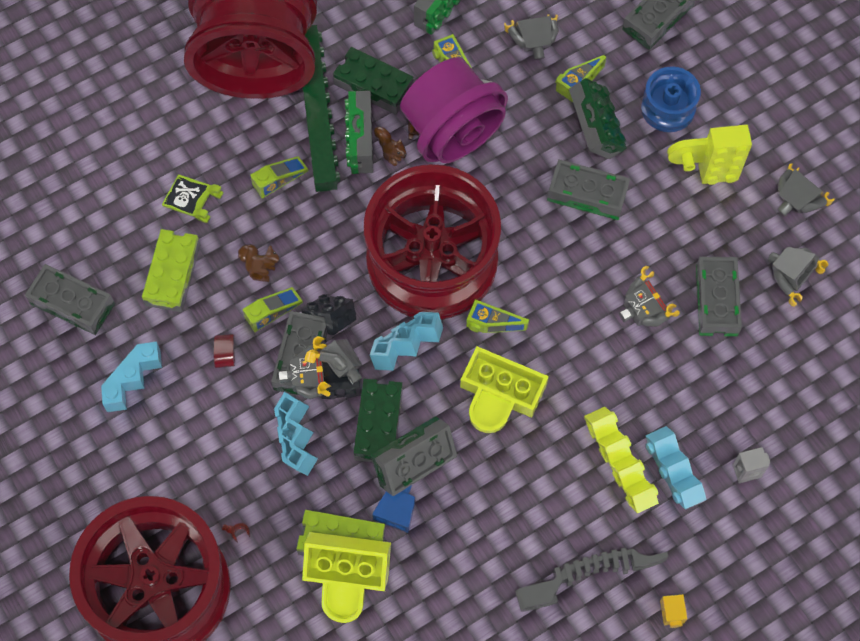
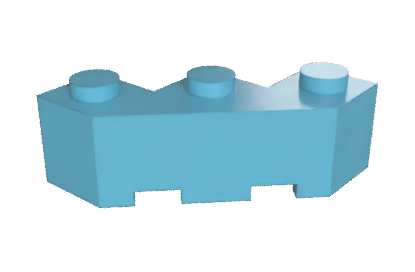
(405, 339)
(129, 375)
(294, 435)
(675, 468)

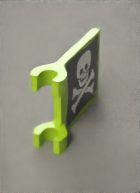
(190, 196)

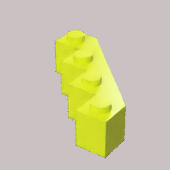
(625, 467)

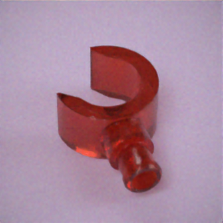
(232, 529)

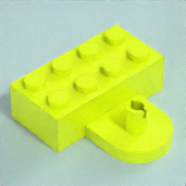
(719, 155)
(499, 389)
(346, 570)

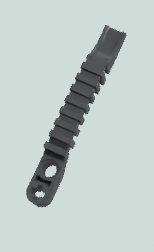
(544, 593)

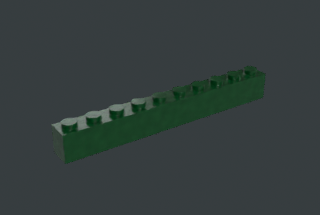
(318, 120)

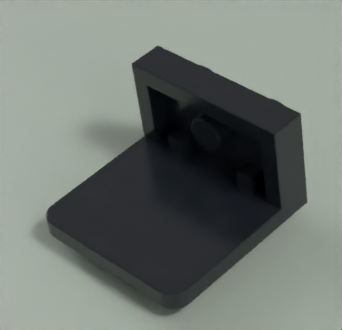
(337, 311)
(340, 386)

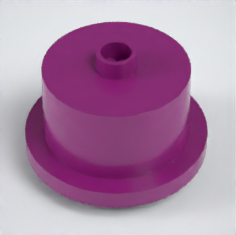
(453, 110)

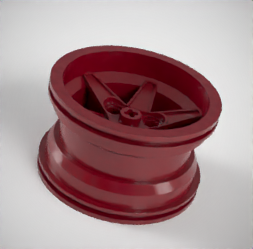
(251, 46)
(436, 190)
(124, 523)

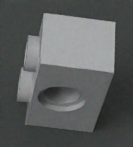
(751, 465)

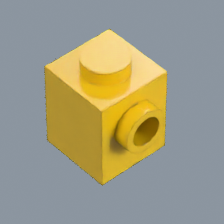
(673, 610)

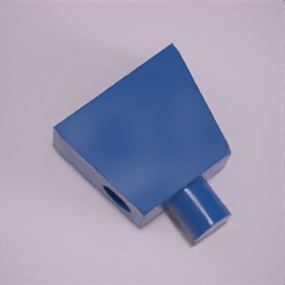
(396, 510)

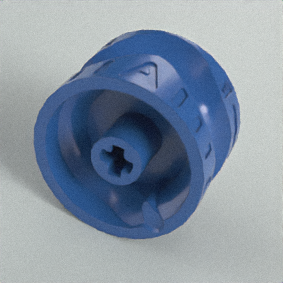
(670, 99)

